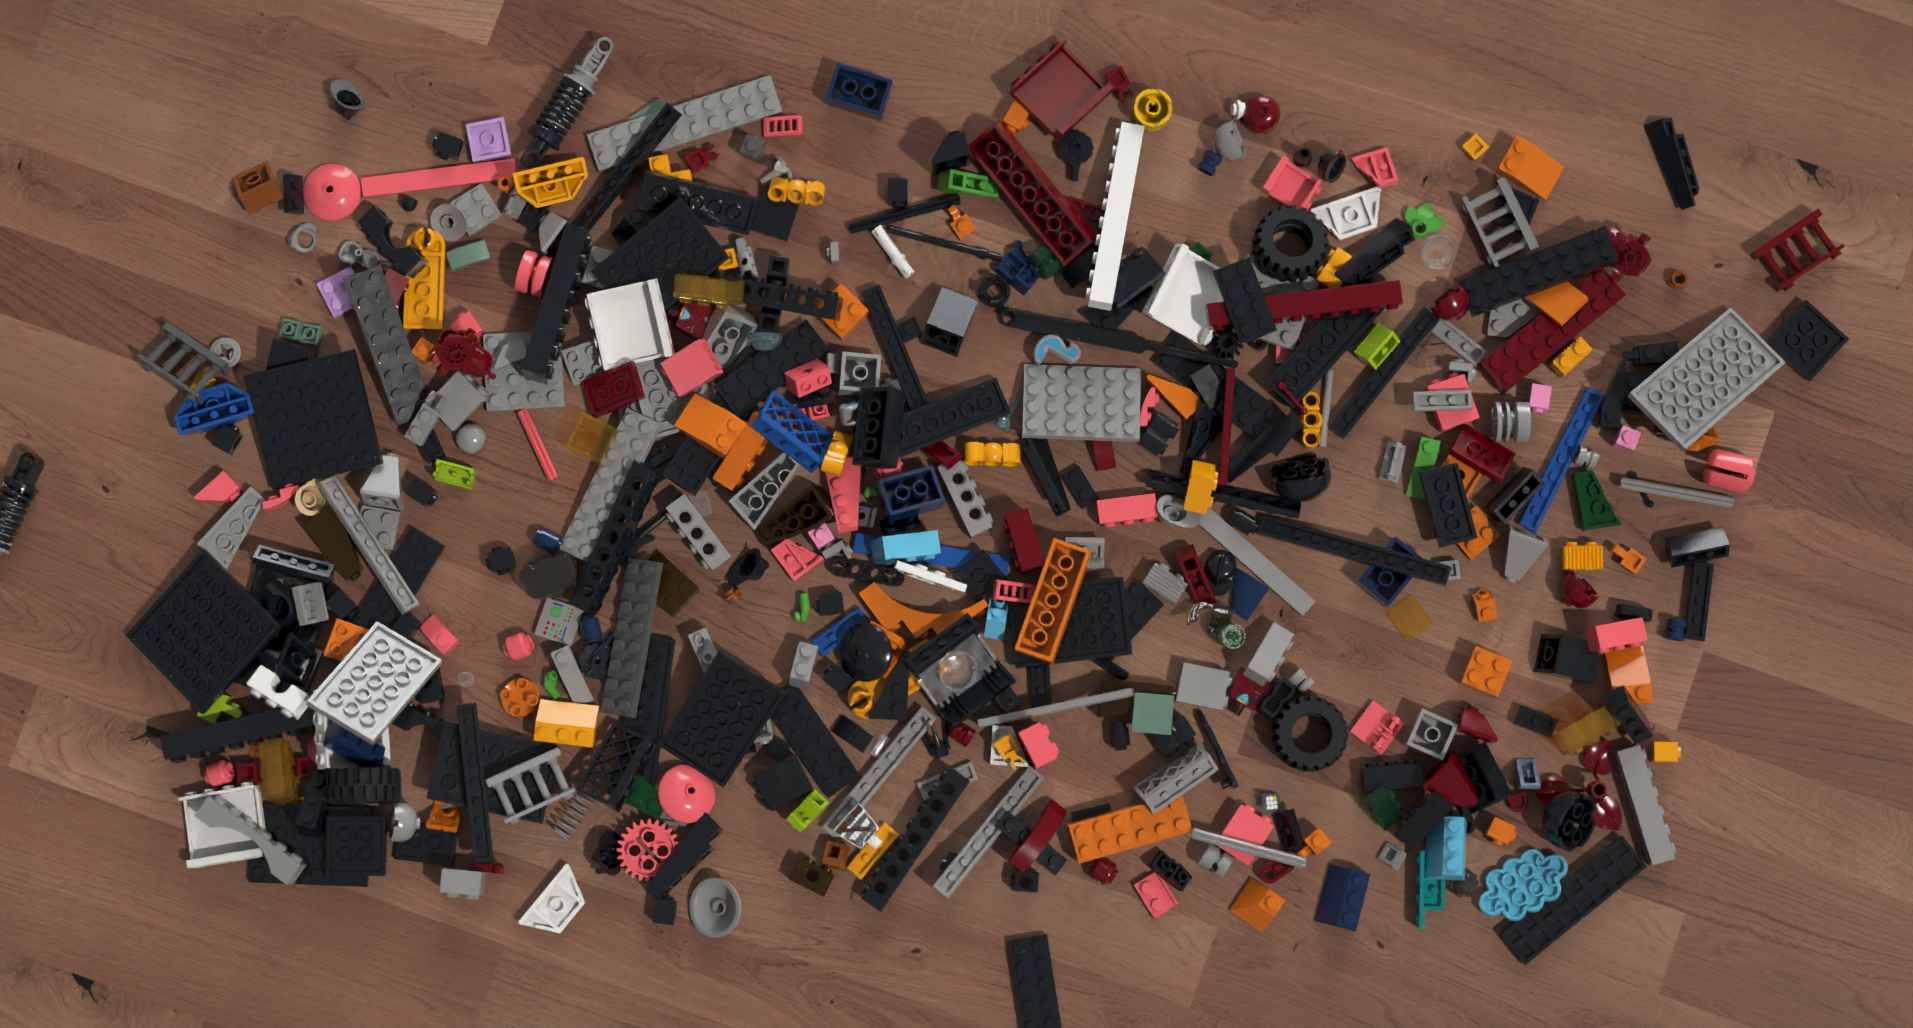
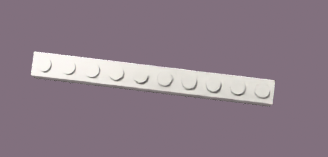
(1116, 216)

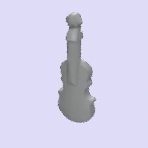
(353, 254)

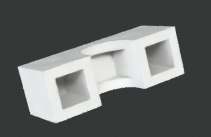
(264, 685)

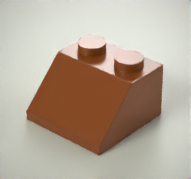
(258, 188)

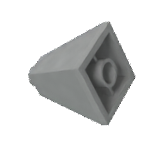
(384, 485)
(1521, 552)

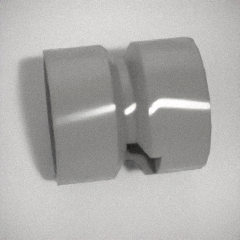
(1215, 860)

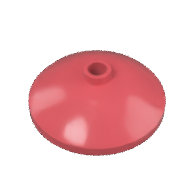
(338, 203)
(676, 799)

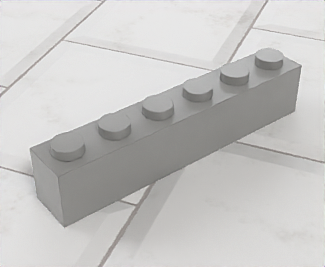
(1644, 805)

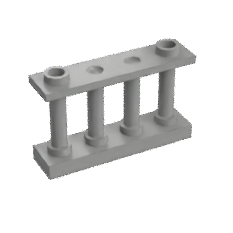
(1511, 206)
(533, 766)

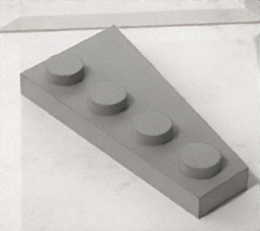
(229, 532)

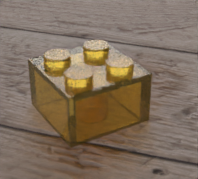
(591, 438)

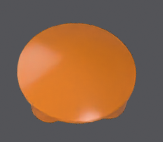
(519, 697)

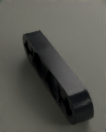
(866, 575)

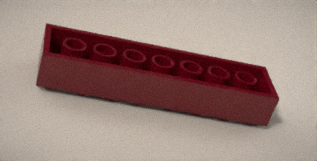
(1032, 193)
(1545, 337)

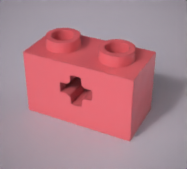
(808, 378)

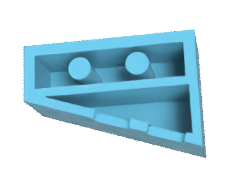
(905, 547)

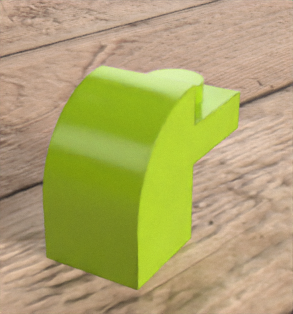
(221, 706)
(807, 811)

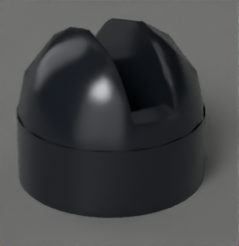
(409, 204)

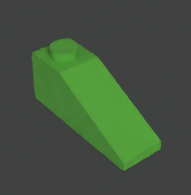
(967, 184)
(1424, 460)

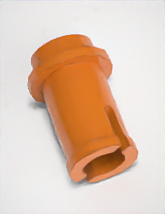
(505, 179)

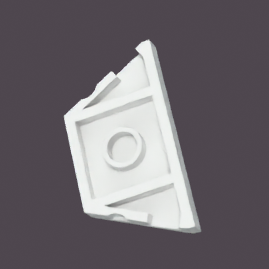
(1350, 214)
(933, 577)
(556, 904)

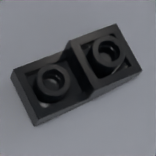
(1170, 872)

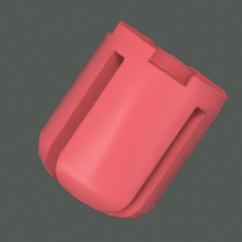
(1727, 480)

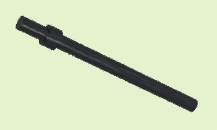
(982, 253)

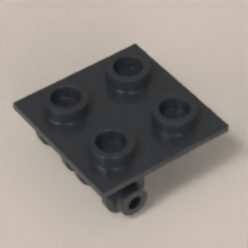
(902, 526)

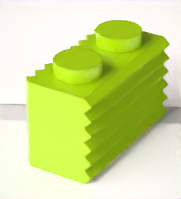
(1376, 346)

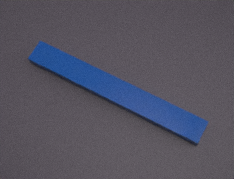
(1561, 459)
(948, 557)

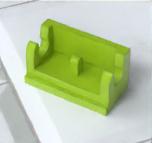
(454, 474)

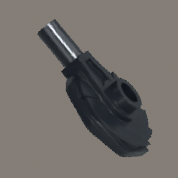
(1075, 149)
(595, 658)

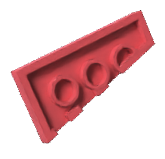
(845, 496)

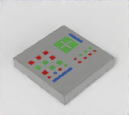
(559, 622)

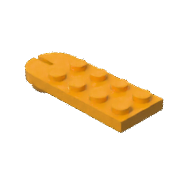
(426, 291)
(873, 689)

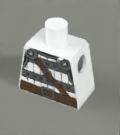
(858, 828)

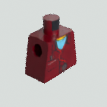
(691, 318)
(1246, 693)

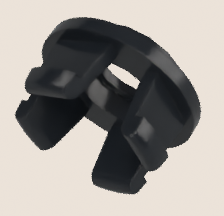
(994, 279)

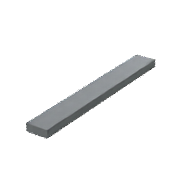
(368, 544)
(1256, 562)
(1053, 708)
(882, 767)
(986, 833)

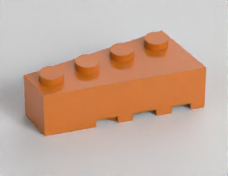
(741, 456)

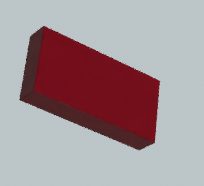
(942, 454)

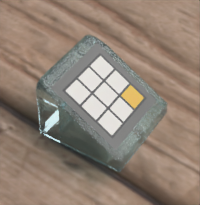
(1270, 802)

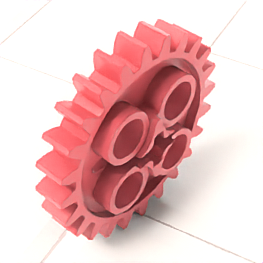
(634, 861)

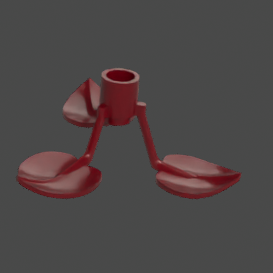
(1601, 760)

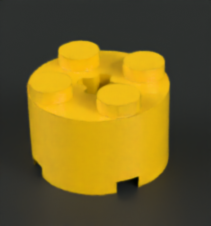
(1152, 120)

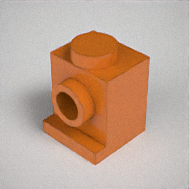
(424, 351)

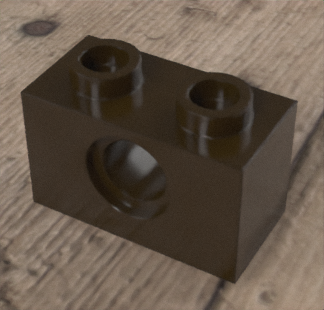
(824, 879)

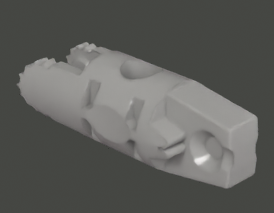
(742, 254)

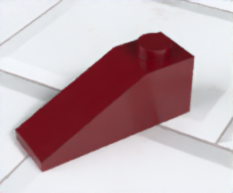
(1195, 575)

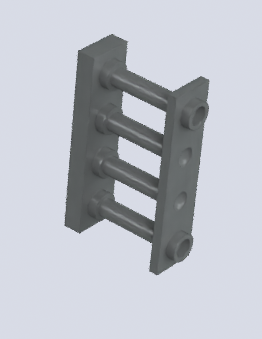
(187, 345)

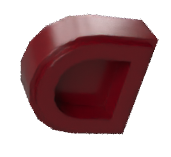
(1518, 801)

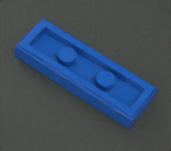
(832, 637)

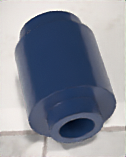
(547, 540)
(591, 629)

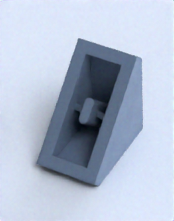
(1527, 774)

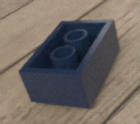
(859, 91)
(909, 494)
(1384, 584)

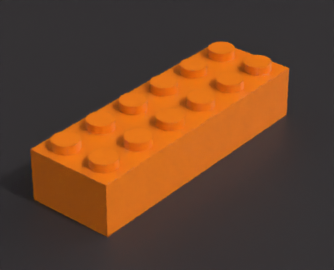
(1053, 601)
(1127, 829)

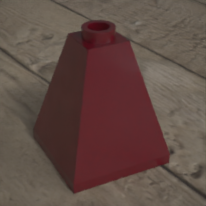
(1451, 782)

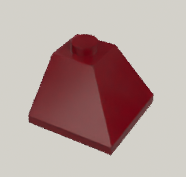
(1475, 725)

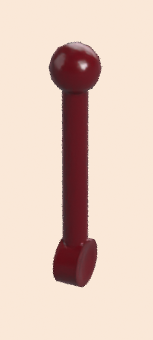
(1282, 386)

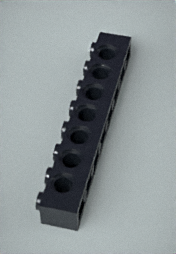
(830, 310)
(606, 542)
(879, 900)

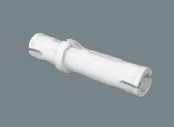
(895, 255)

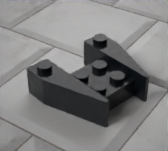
(1617, 399)

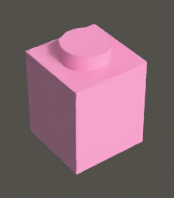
(1539, 398)
(1626, 439)
(821, 536)

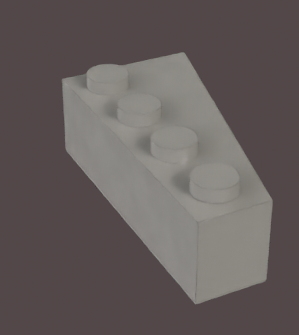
(761, 492)

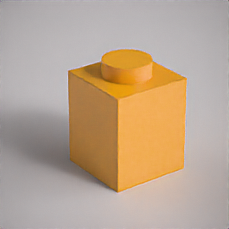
(1665, 752)

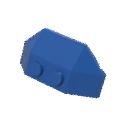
(220, 406)

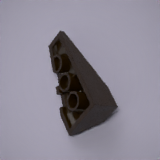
(801, 515)

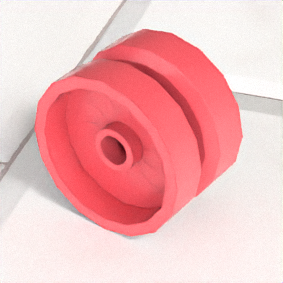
(533, 274)

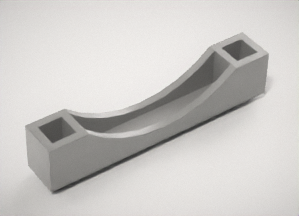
(281, 862)

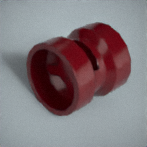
(962, 734)

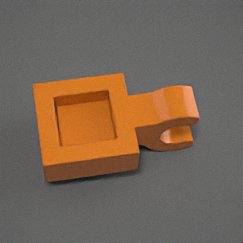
(962, 224)
(1630, 559)

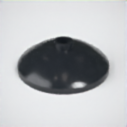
(874, 652)

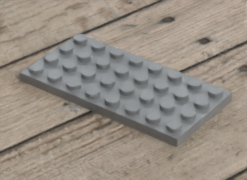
(1706, 379)

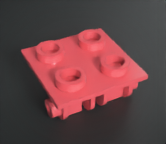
(1377, 727)

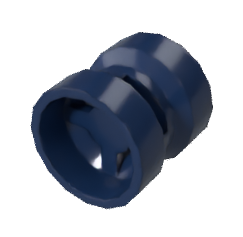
(1209, 163)
(1676, 630)

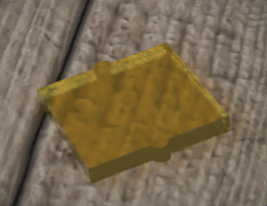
(1409, 617)

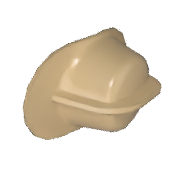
(310, 499)

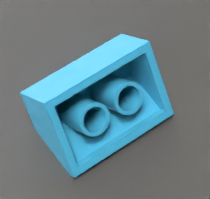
(1446, 850)

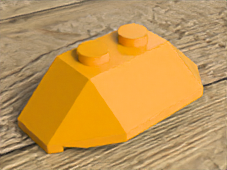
(551, 182)

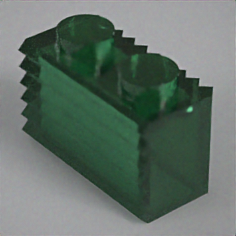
(1384, 807)

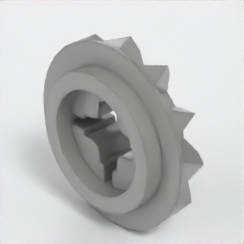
(228, 344)

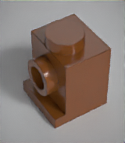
(831, 850)

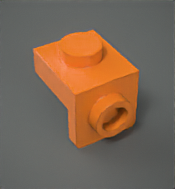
(1484, 606)

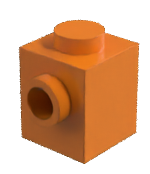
(1016, 118)
(1500, 832)

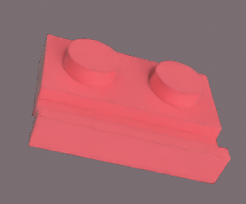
(1155, 894)

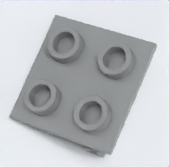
(582, 362)

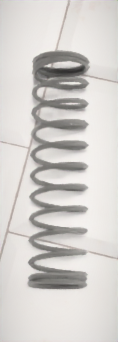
(563, 834)

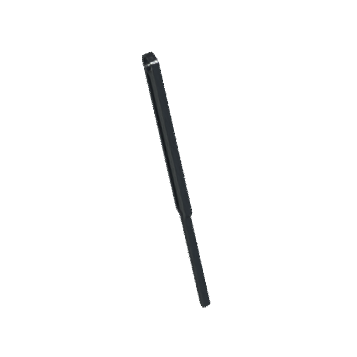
(1102, 337)

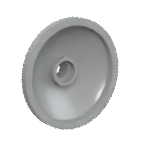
(707, 907)

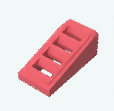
(794, 118)
(996, 591)

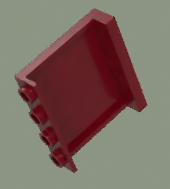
(1059, 91)

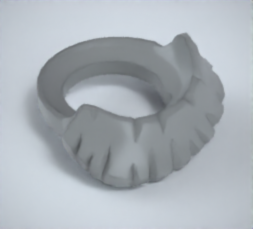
(293, 239)

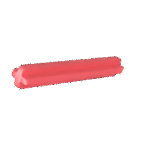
(537, 444)

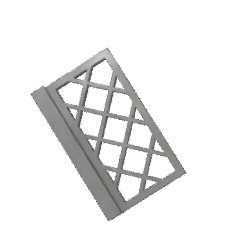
(1183, 780)

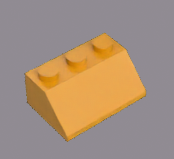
(566, 723)

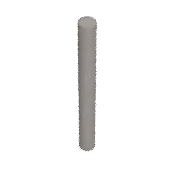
(1326, 408)

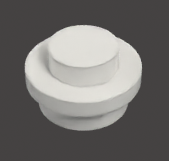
(1237, 109)

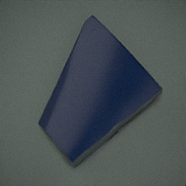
(1018, 270)
(1246, 594)

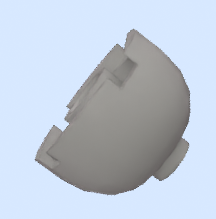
(1229, 142)
(402, 822)

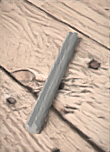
(1676, 492)
(1249, 848)

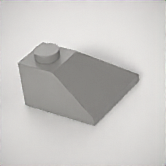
(551, 232)

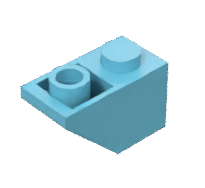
(996, 619)

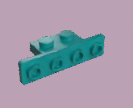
(1431, 892)

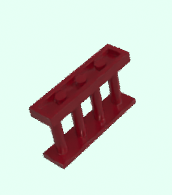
(1781, 243)

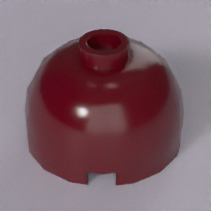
(1261, 114)
(1451, 304)
(1577, 591)

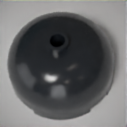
(1304, 487)
(1562, 813)

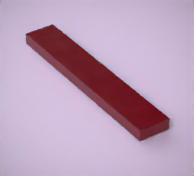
(1227, 426)

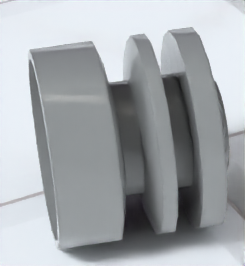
(1514, 422)

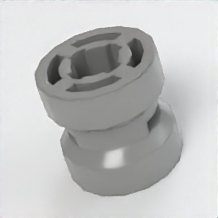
(1586, 458)
(1297, 678)

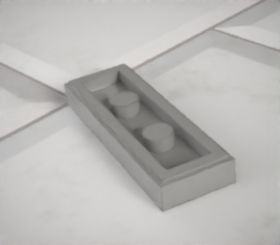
(1458, 342)
(1442, 400)
(966, 770)

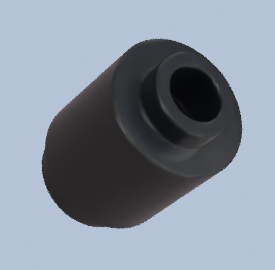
(1243, 522)
(1119, 736)

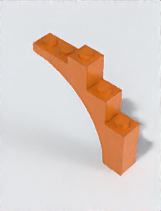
(891, 614)

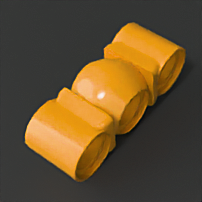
(805, 193)
(1313, 430)
(837, 453)
(992, 454)

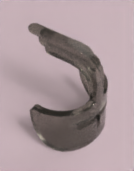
(1218, 609)

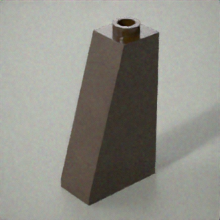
(335, 542)
(1125, 705)

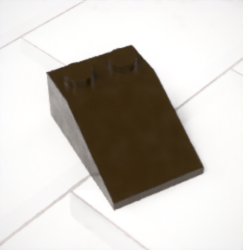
(674, 587)

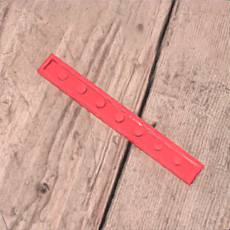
(437, 178)

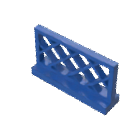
(787, 440)

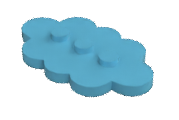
(1523, 885)

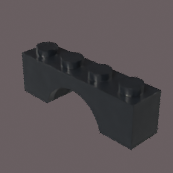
(378, 226)
(777, 271)
(410, 717)

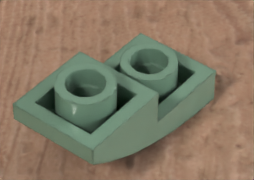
(467, 255)
(301, 332)

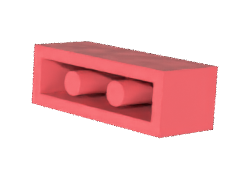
(1127, 510)
(1616, 635)

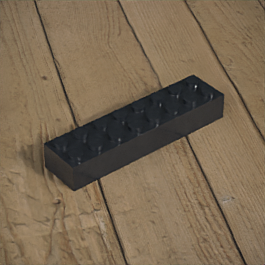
(556, 304)
(233, 734)

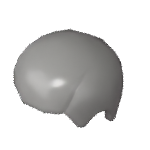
(471, 438)

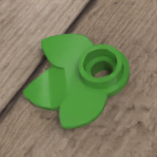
(1424, 218)

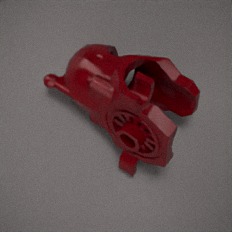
(1631, 251)
(463, 353)

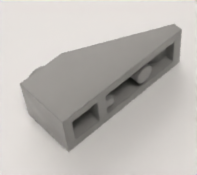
(572, 675)

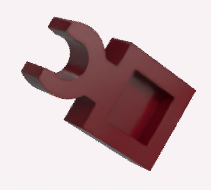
(1119, 80)
(698, 159)
(483, 867)

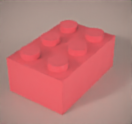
(1038, 746)

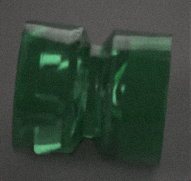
(1046, 262)
(1225, 632)

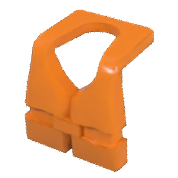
(445, 821)

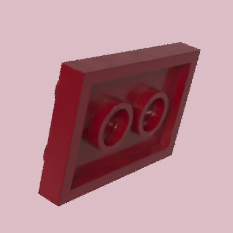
(614, 389)
(1482, 453)

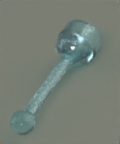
(1004, 423)

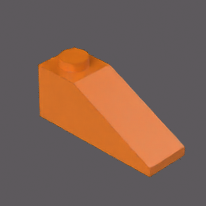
(1177, 396)

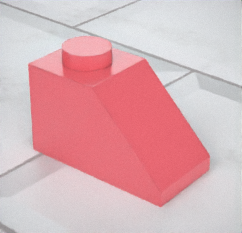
(220, 490)
(439, 635)

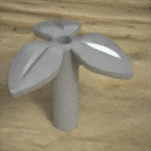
(779, 168)

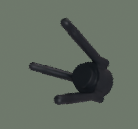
(939, 748)

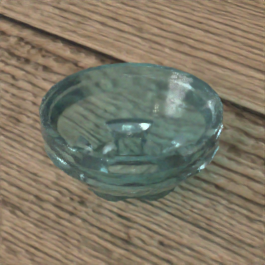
(764, 340)

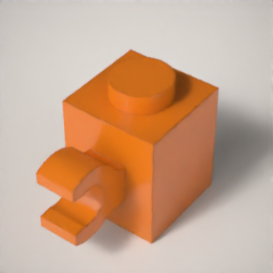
(1315, 843)

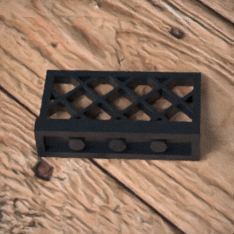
(628, 777)

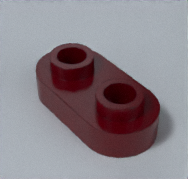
(1277, 869)

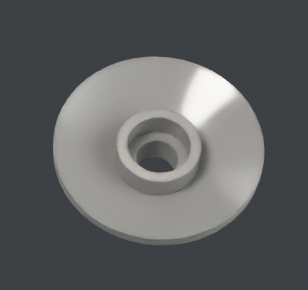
(441, 223)

